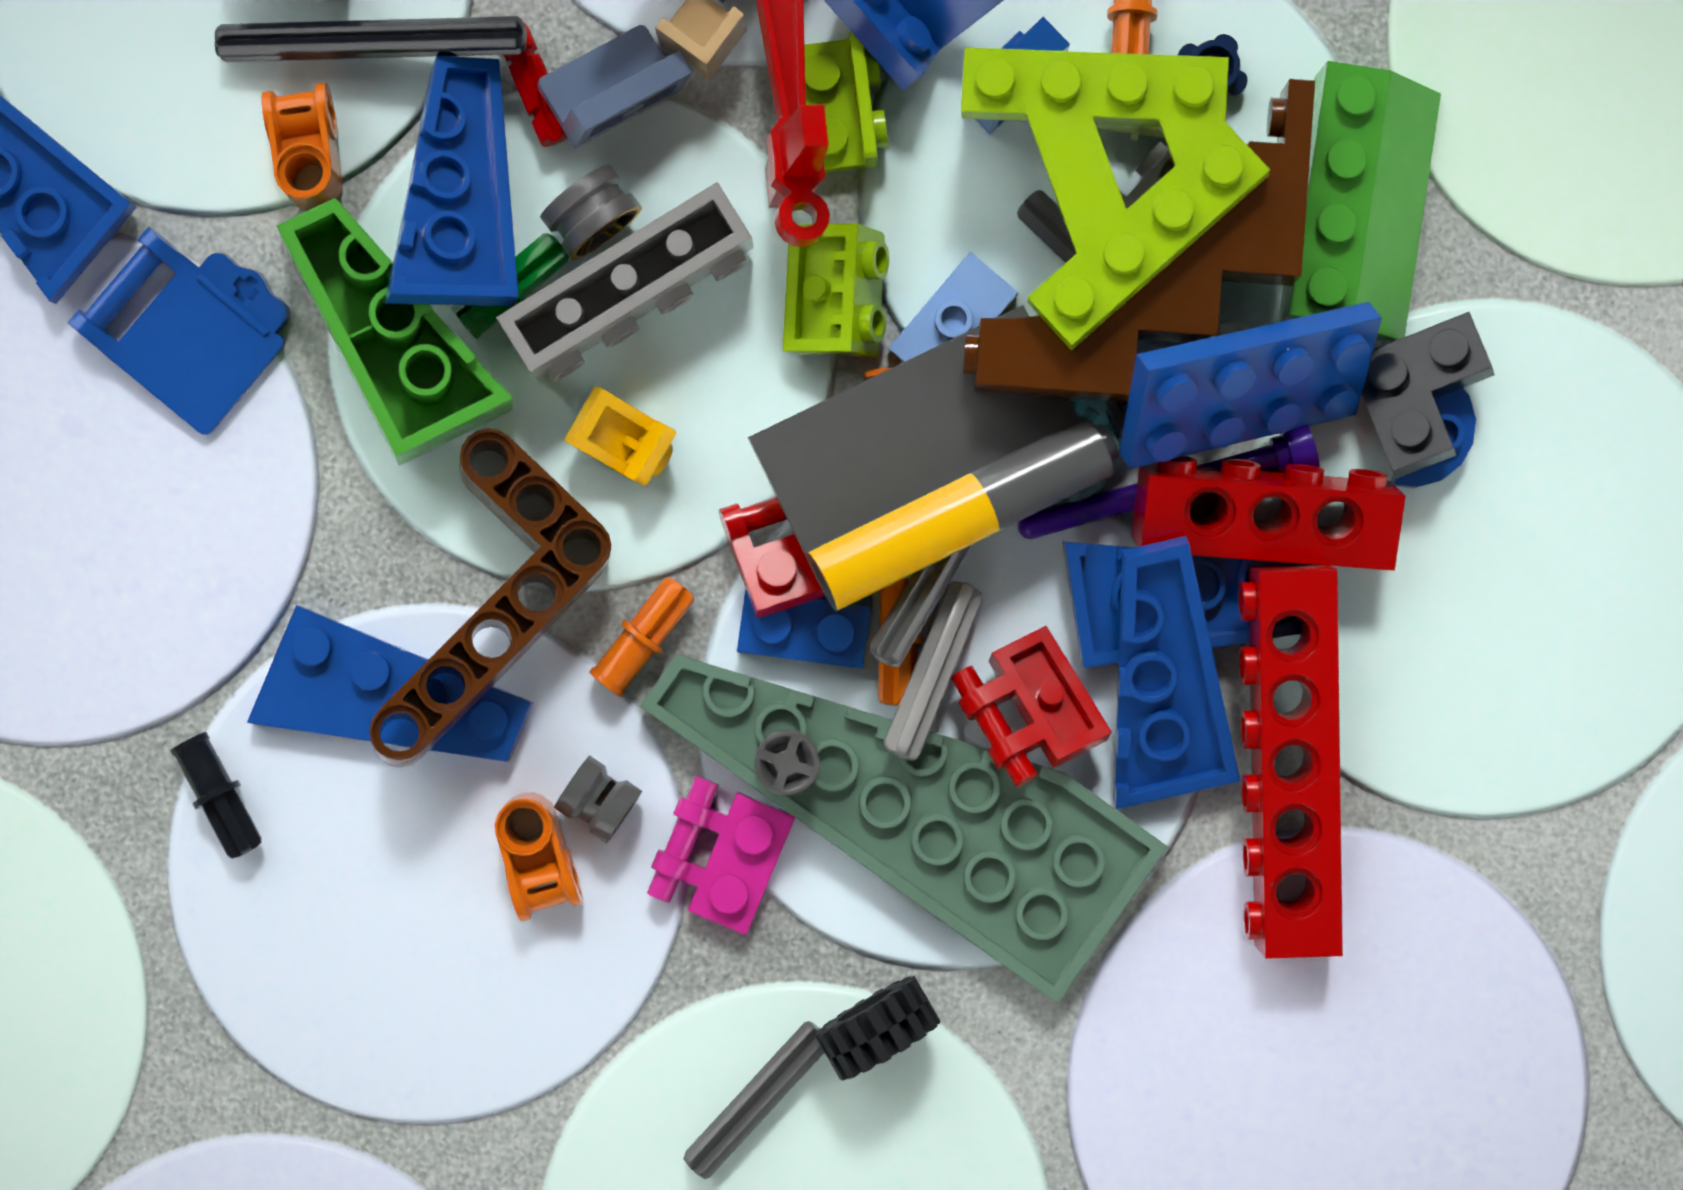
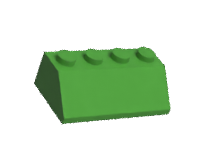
(1364, 194)

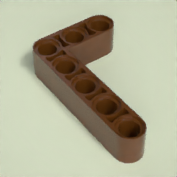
(503, 608)

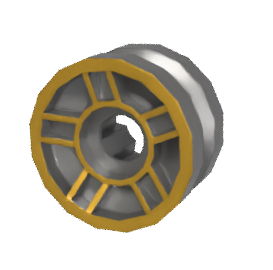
(591, 212)

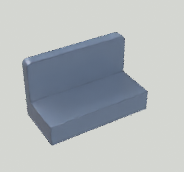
(612, 84)

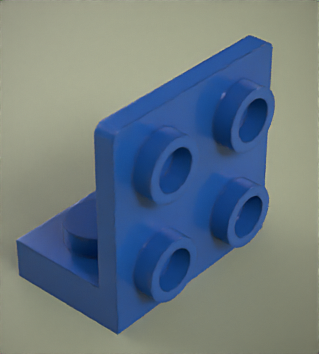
(908, 32)

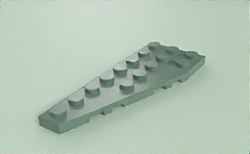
(1011, 869)

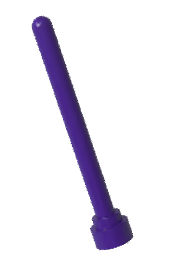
(1287, 448)

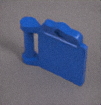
(199, 336)

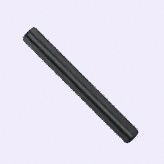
(371, 39)

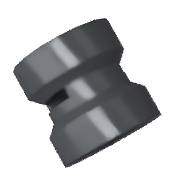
(586, 789)

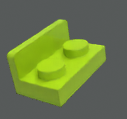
(840, 78)
(836, 293)

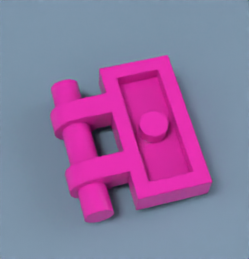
(740, 861)

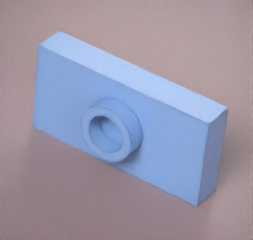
(955, 308)

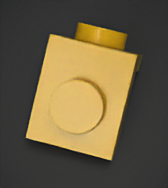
(621, 437)

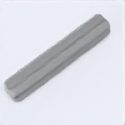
(933, 670)

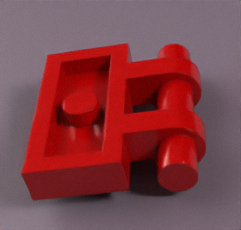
(1047, 696)

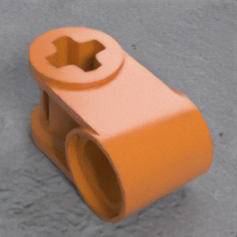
(303, 134)
(537, 860)

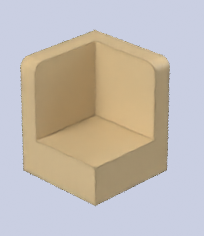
(702, 34)

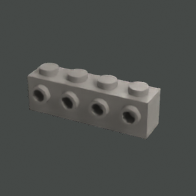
(627, 282)

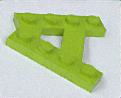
(1062, 101)

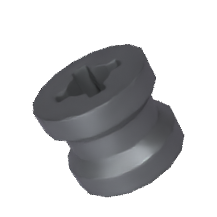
(783, 771)

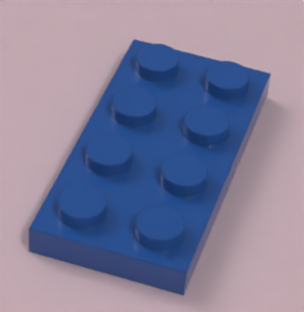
(1248, 384)

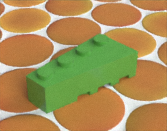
(402, 356)

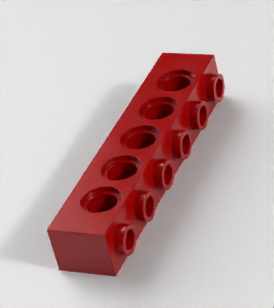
(1314, 919)

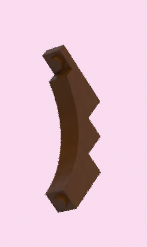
(1250, 244)

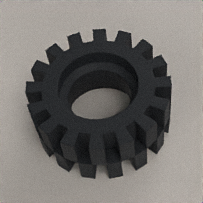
(877, 1028)

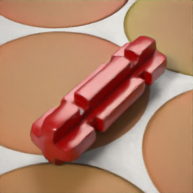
(526, 72)

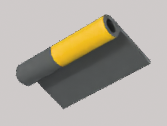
(921, 468)

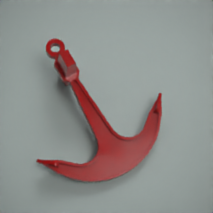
(800, 135)

